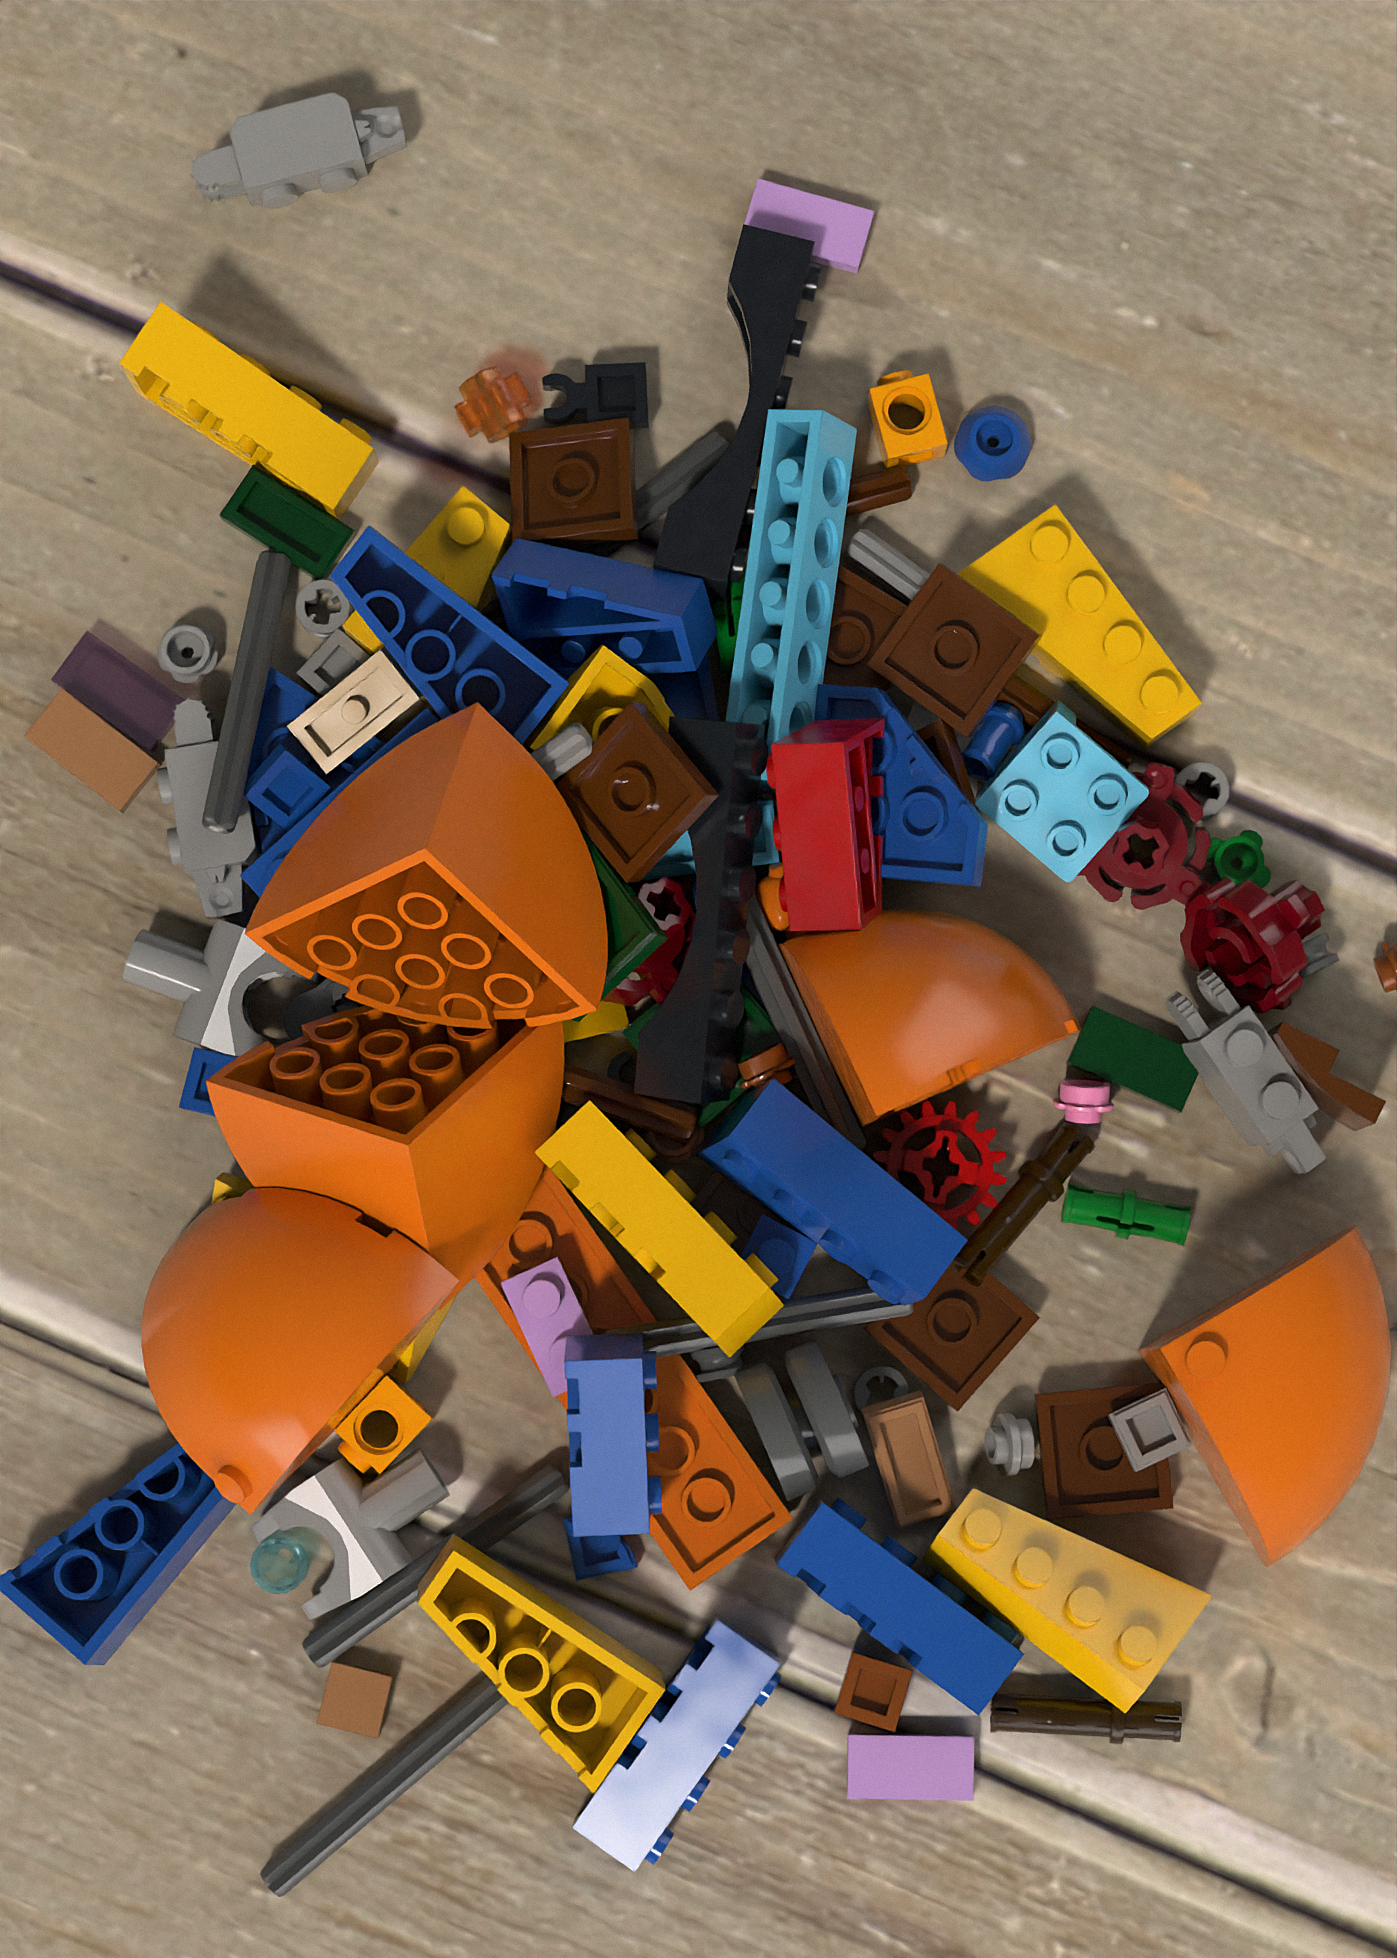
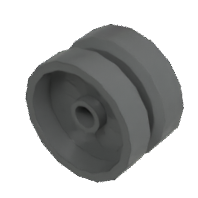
(802, 1419)

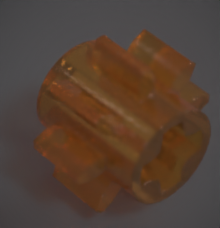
(493, 404)

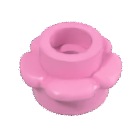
(1084, 1100)

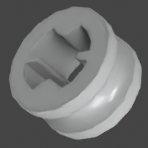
(310, 597)
(1219, 781)

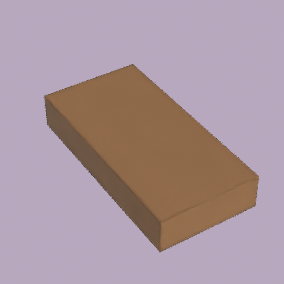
(92, 750)
(908, 1459)

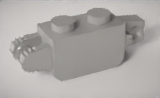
(298, 151)
(206, 855)
(1248, 1075)

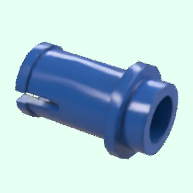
(993, 738)

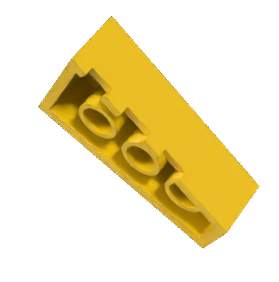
(248, 411)
(1086, 627)
(660, 1227)
(1067, 1595)
(545, 1660)

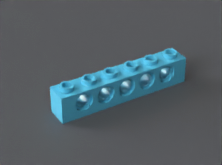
(791, 572)

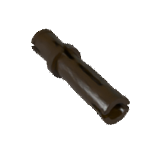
(1038, 1184)
(1085, 1717)

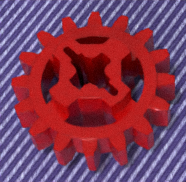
(966, 1172)

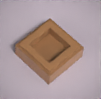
(355, 1699)

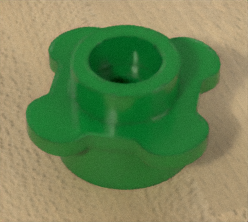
(1246, 848)

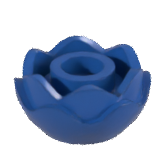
(985, 461)

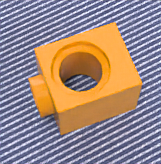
(909, 446)
(402, 1405)

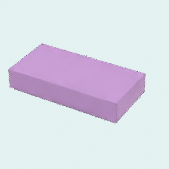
(835, 226)
(910, 1766)

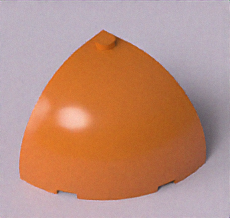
(445, 887)
(922, 1005)
(401, 1122)
(276, 1329)
(1285, 1389)

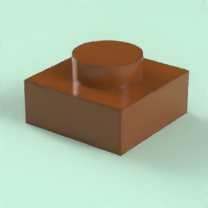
(873, 1691)

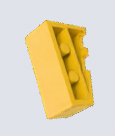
(457, 548)

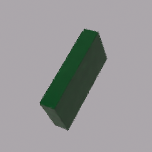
(287, 524)
(1133, 1059)

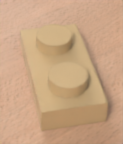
(355, 710)

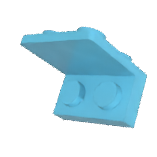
(1060, 793)

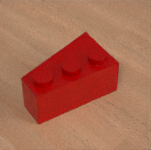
(827, 824)

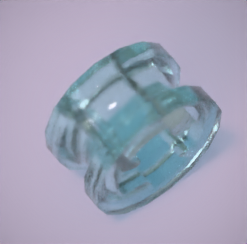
(273, 1547)

